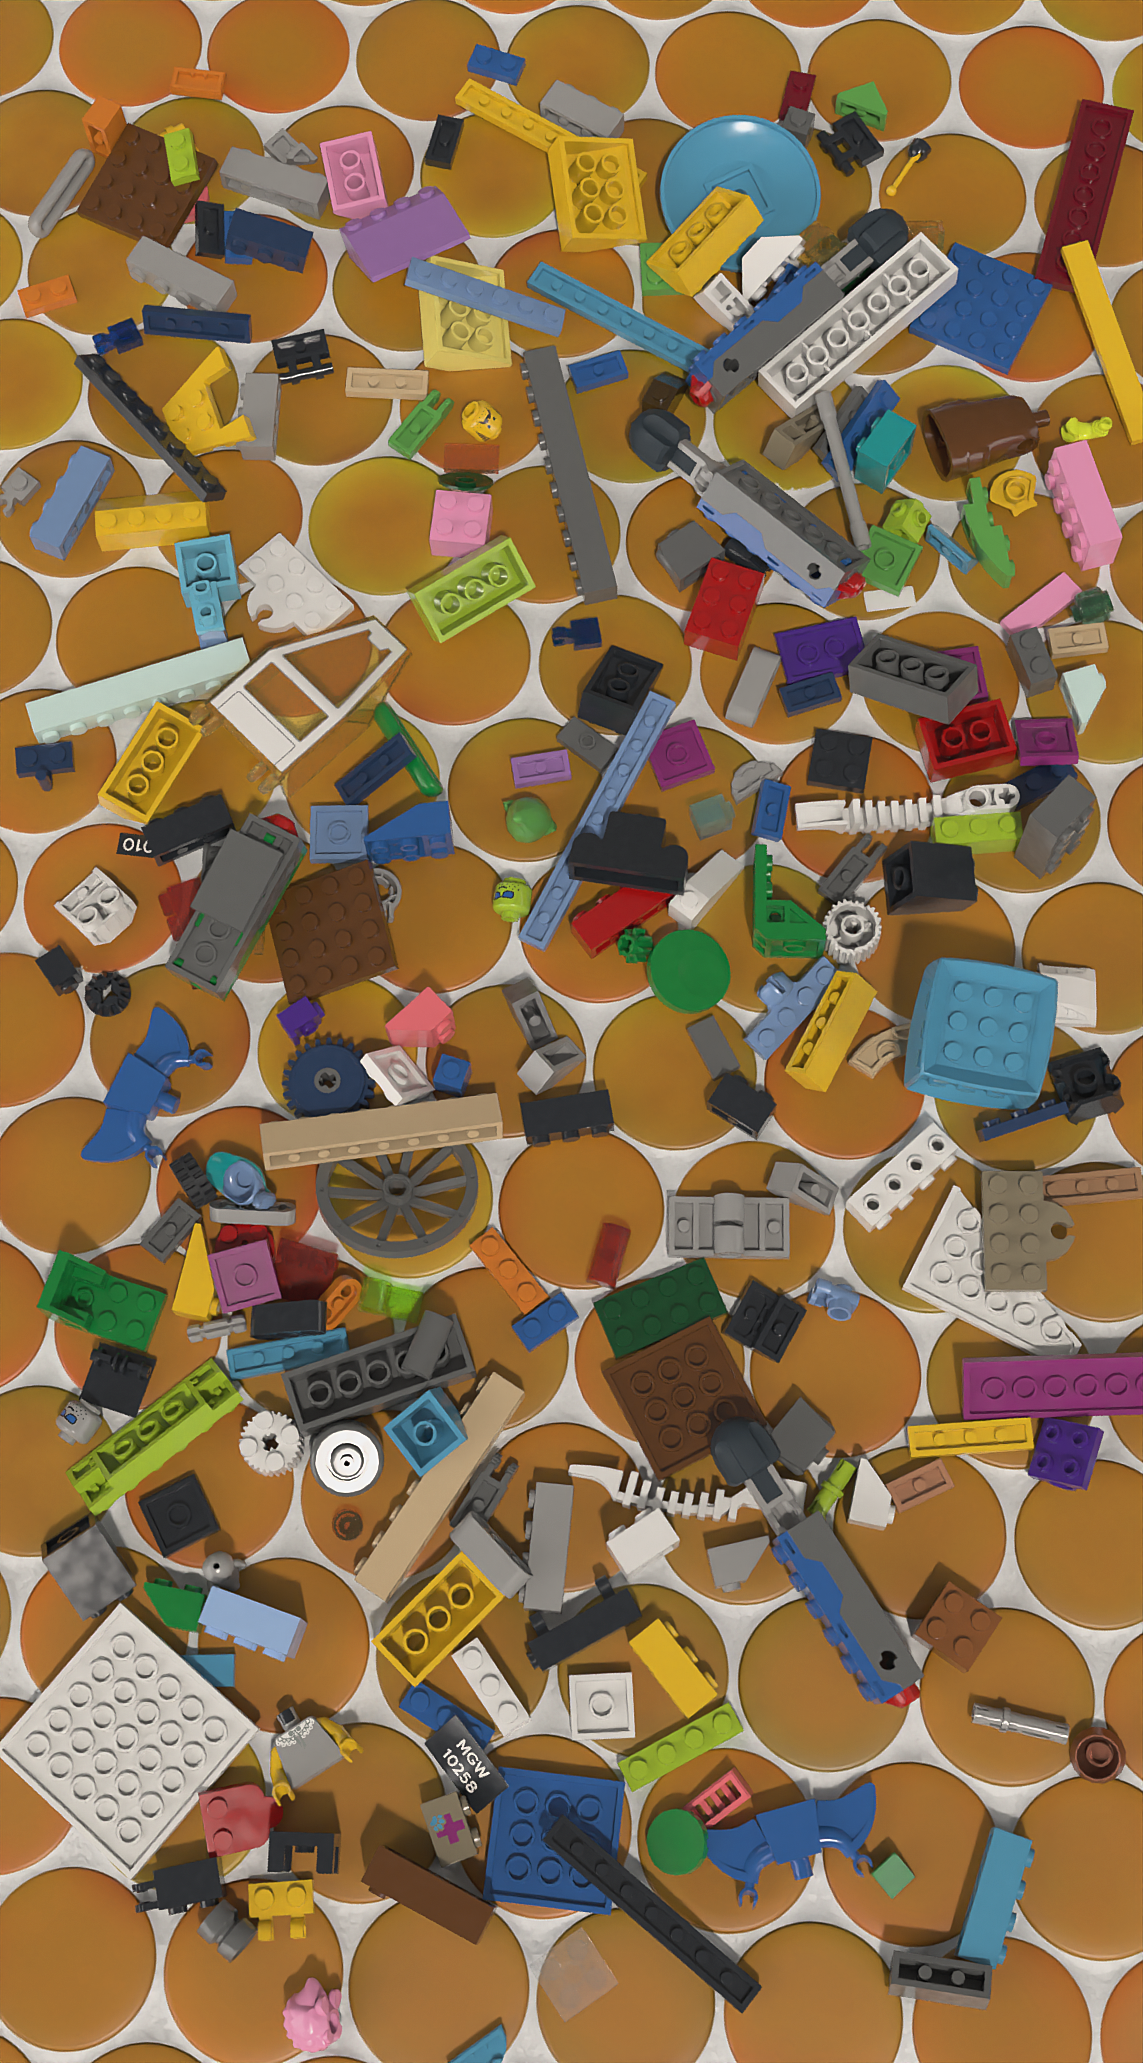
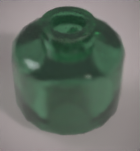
(1092, 606)

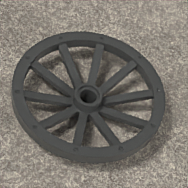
(399, 1204)

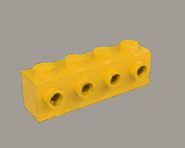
(846, 1005)

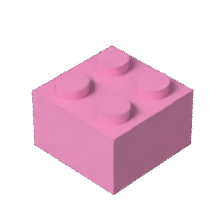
(460, 523)

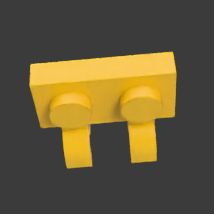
(281, 1899)

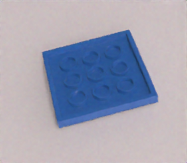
(985, 311)
(523, 1866)

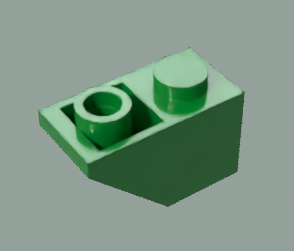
(176, 1606)

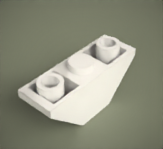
(767, 262)

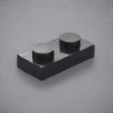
(444, 142)
(209, 229)

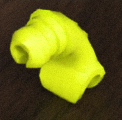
(1077, 431)

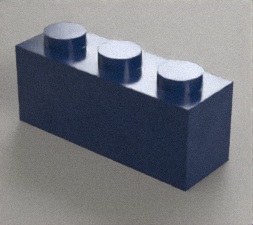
(268, 240)

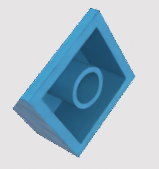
(427, 1430)

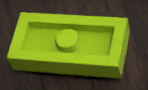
(181, 157)

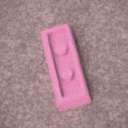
(1042, 605)

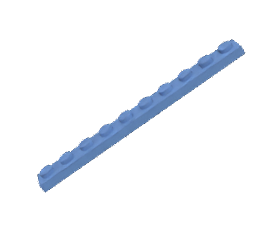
(609, 797)

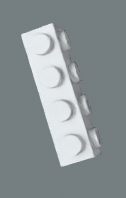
(902, 1177)

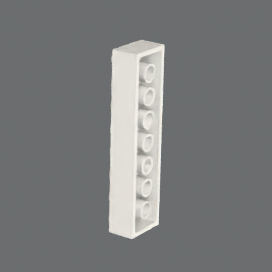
(858, 326)

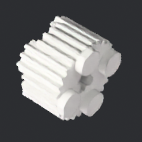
(851, 947)
(259, 1432)

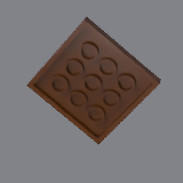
(136, 189)
(332, 933)
(680, 1395)

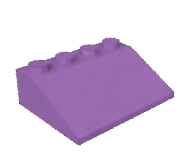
(407, 229)

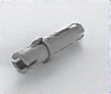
(1011, 1721)

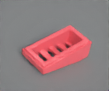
(741, 1785)

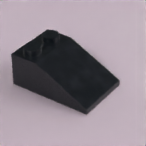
(618, 689)

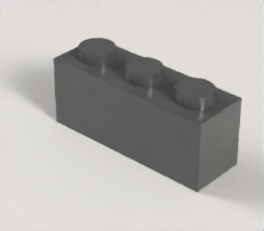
(940, 1980)

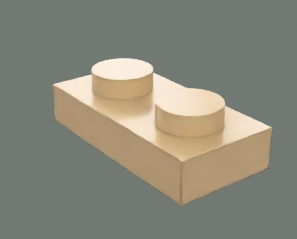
(1077, 640)

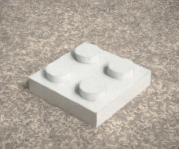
(397, 1075)
(601, 1706)

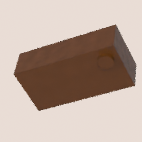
(428, 1894)

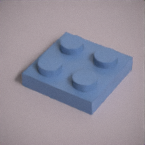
(338, 833)

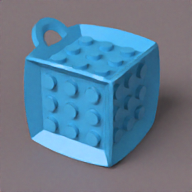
(981, 1033)

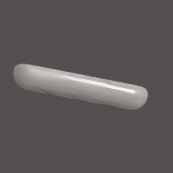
(61, 193)

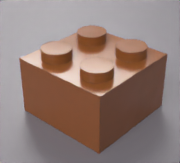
(956, 1627)

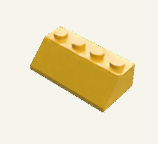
(705, 240)
(151, 520)
(150, 764)
(438, 1619)

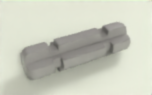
(217, 1328)

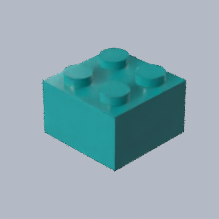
(884, 450)

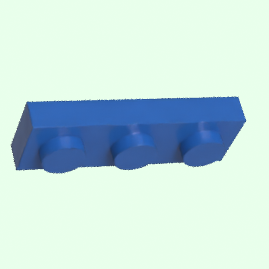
(437, 1711)

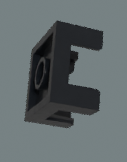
(282, 1845)

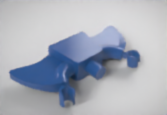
(142, 1091)
(793, 1835)

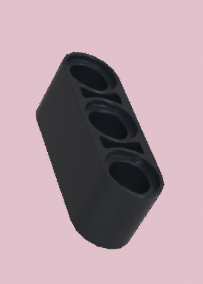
(288, 1320)

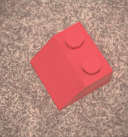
(422, 1022)

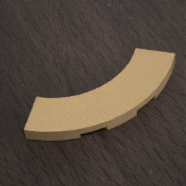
(881, 1050)

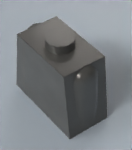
(687, 554)
(802, 1437)

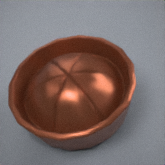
(1107, 1755)

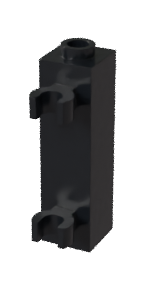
(583, 1630)

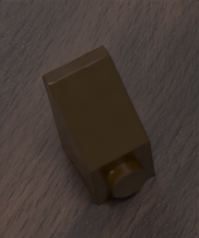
(665, 392)

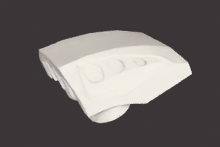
(98, 908)
(1075, 995)

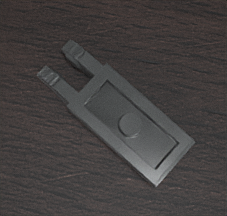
(851, 872)
(485, 1492)

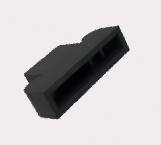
(630, 856)

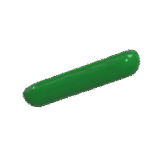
(418, 768)

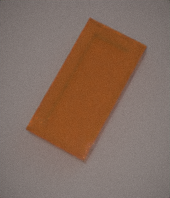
(471, 458)

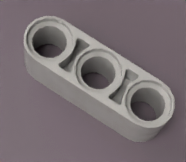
(753, 687)
(490, 1554)

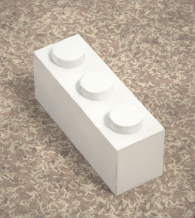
(491, 1687)

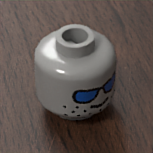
(78, 1422)

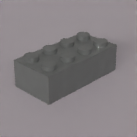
(913, 678)
(1055, 827)

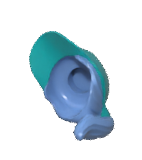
(239, 1180)

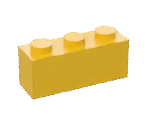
(674, 1668)

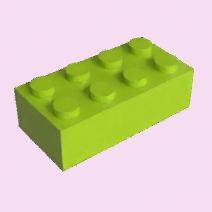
(471, 588)

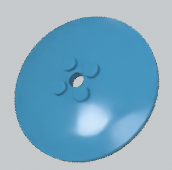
(748, 158)

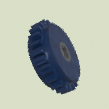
(322, 1064)

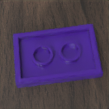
(819, 649)

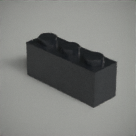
(188, 829)
(567, 1118)

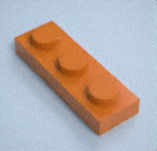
(508, 1271)

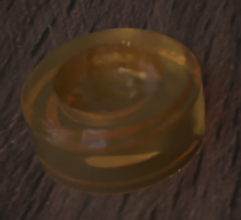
(347, 1525)

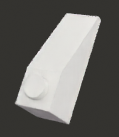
(723, 301)
(704, 890)

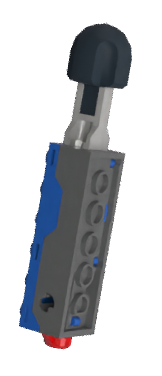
(795, 307)
(755, 512)
(819, 1567)

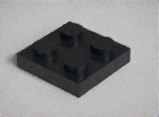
(839, 761)

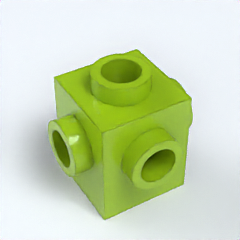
(907, 519)

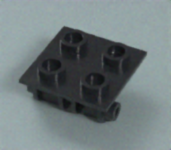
(117, 1379)

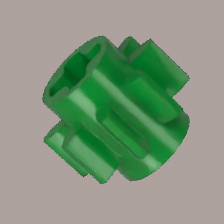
(635, 945)

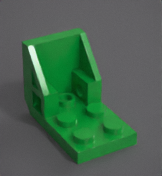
(782, 935)
(100, 1304)

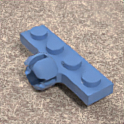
(788, 1005)

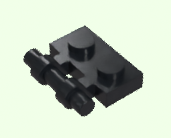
(856, 138)
(300, 350)

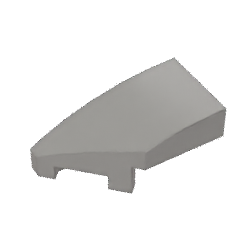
(288, 151)

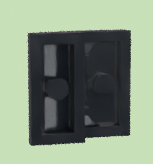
(764, 1321)

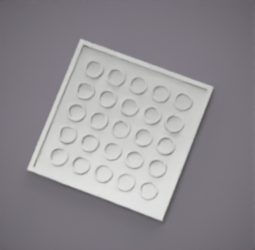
(126, 1740)

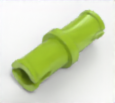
(832, 1488)

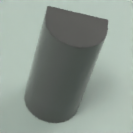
(427, 1344)

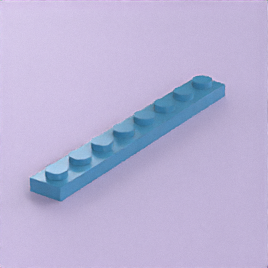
(614, 316)

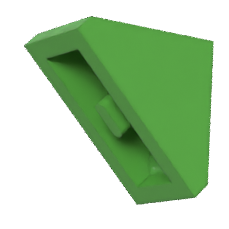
(866, 103)

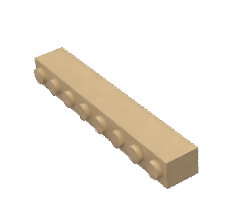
(381, 1131)
(438, 1489)

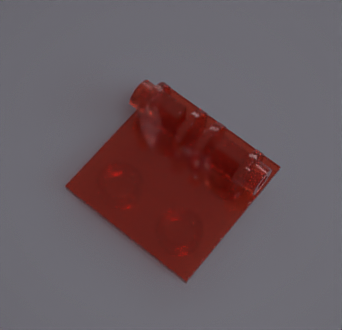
(304, 1270)

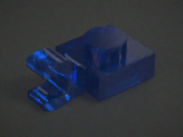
(121, 336)
(582, 633)

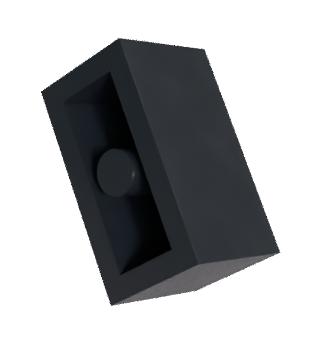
(742, 1105)

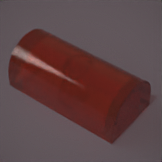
(609, 1255)

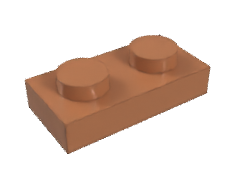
(919, 1486)

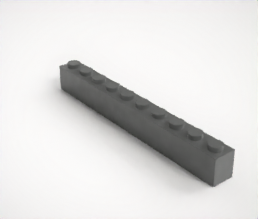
(570, 476)

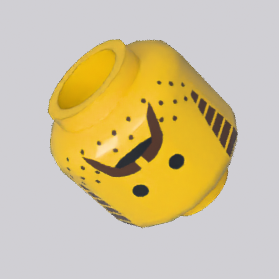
(481, 421)

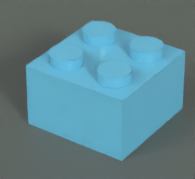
(208, 560)

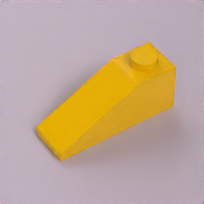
(196, 1290)

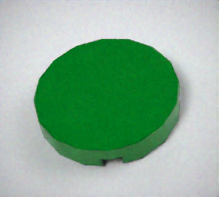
(677, 1842)

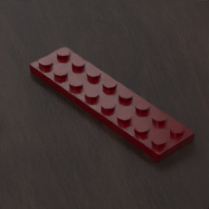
(1084, 187)

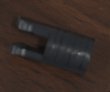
(738, 554)

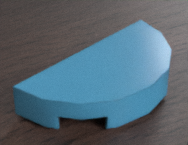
(486, 2050)

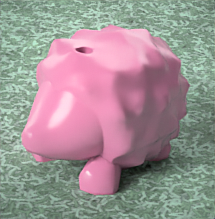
(313, 2017)

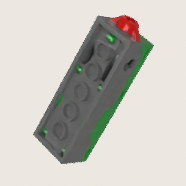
(214, 953)

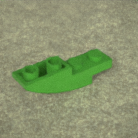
(984, 538)

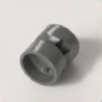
(227, 1930)

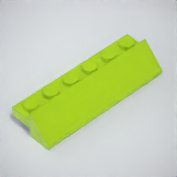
(153, 1437)

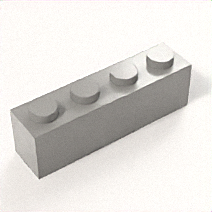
(275, 182)
(180, 277)
(548, 1547)

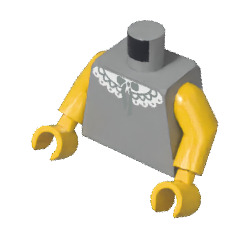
(306, 1751)

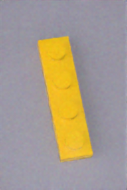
(970, 1438)

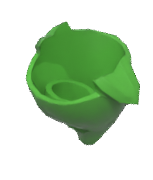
(528, 819)

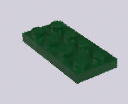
(659, 1308)

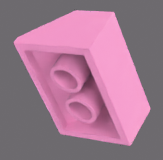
(354, 175)

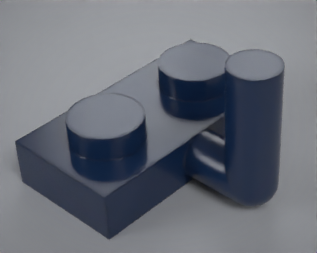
(44, 761)

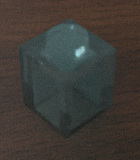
(711, 816)

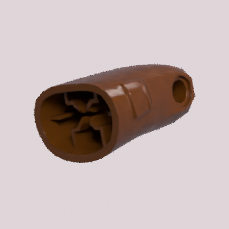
(980, 433)

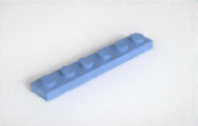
(485, 297)

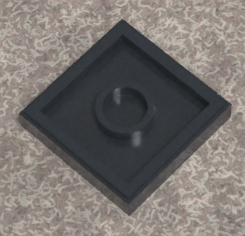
(179, 1516)

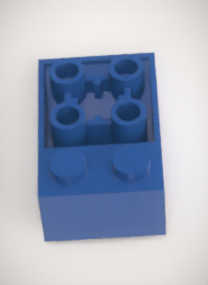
(414, 834)

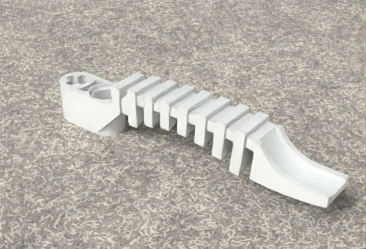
(834, 817)
(612, 1479)

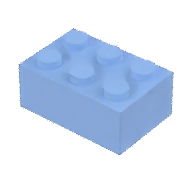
(252, 1624)

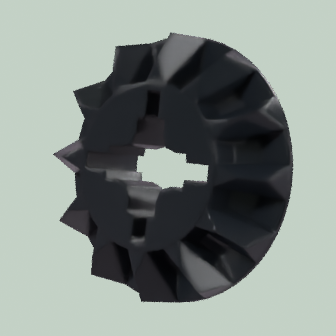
(112, 1005)

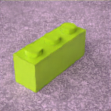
(982, 831)

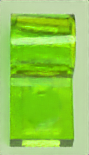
(389, 1301)

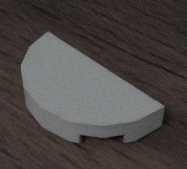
(749, 777)

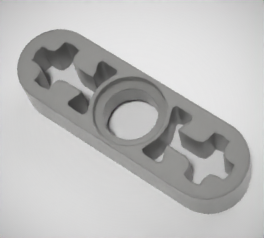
(229, 1212)

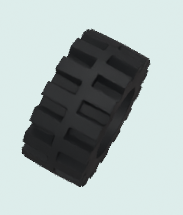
(193, 1180)

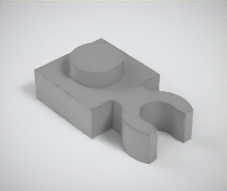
(18, 488)

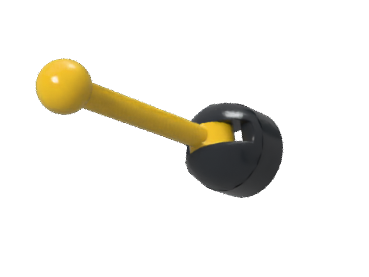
(918, 152)

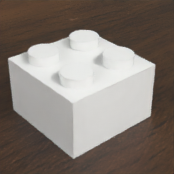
(642, 1542)

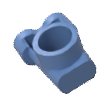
(838, 1299)

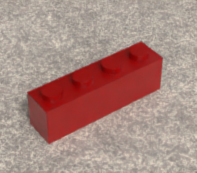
(615, 913)

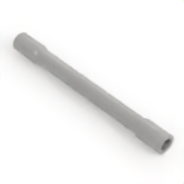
(857, 524)

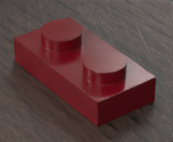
(797, 92)

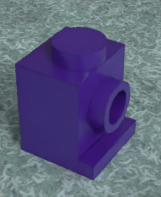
(301, 1019)

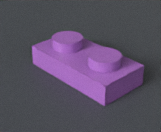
(541, 769)

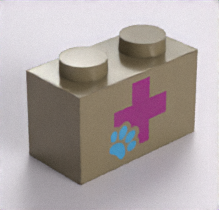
(450, 1828)

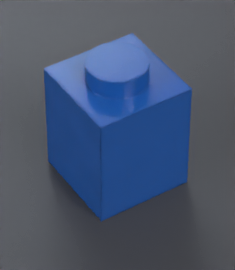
(452, 1076)

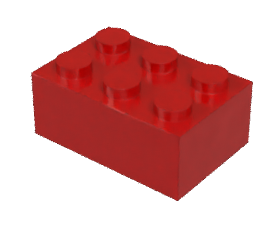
(724, 609)
(971, 743)

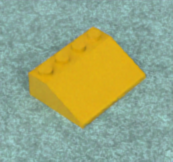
(596, 193)

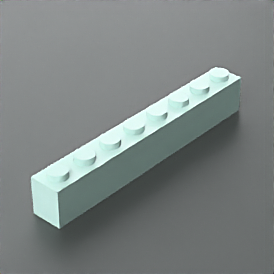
(136, 691)

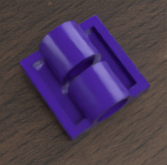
(1065, 1454)

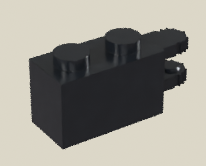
(185, 1885)

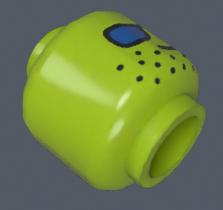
(512, 899)

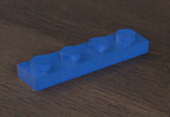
(875, 404)

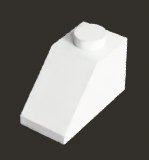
(870, 1499)

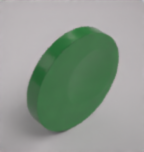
(688, 971)

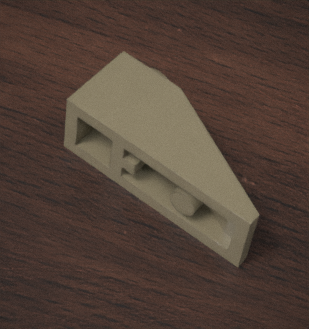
(794, 438)

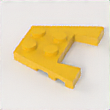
(194, 413)

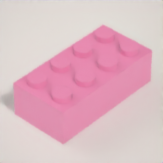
(1083, 506)

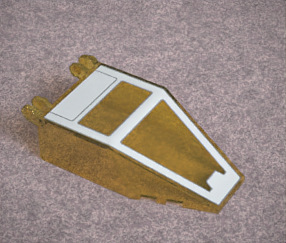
(306, 699)

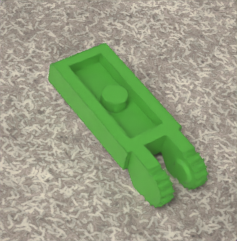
(420, 425)

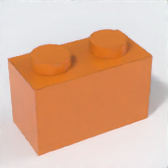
(104, 125)

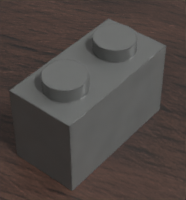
(1031, 662)

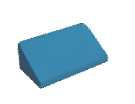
(950, 548)

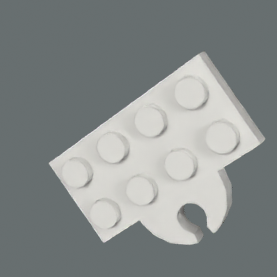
(291, 591)

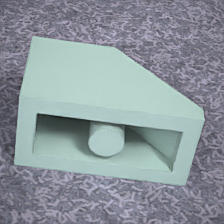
(1082, 694)

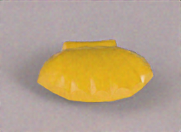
(1014, 491)

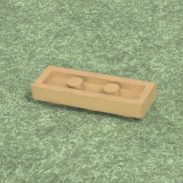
(387, 383)

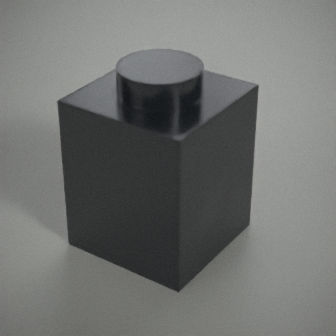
(59, 971)

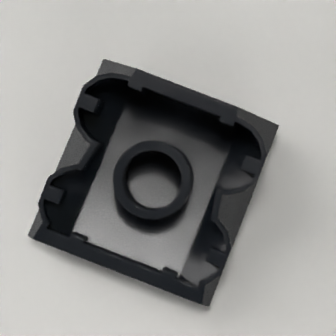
(1086, 1085)

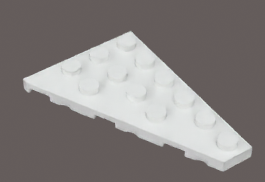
(952, 1279)

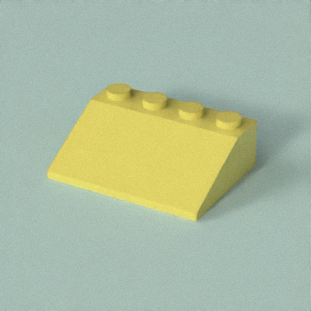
(459, 335)

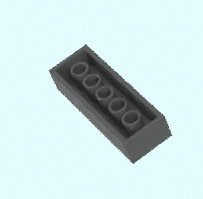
(370, 1379)

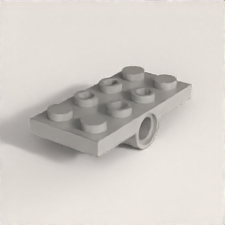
(729, 1227)

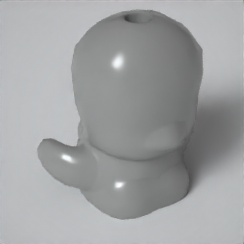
(222, 1571)

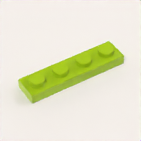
(680, 1747)

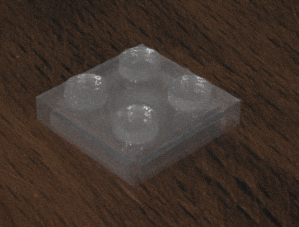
(573, 1974)

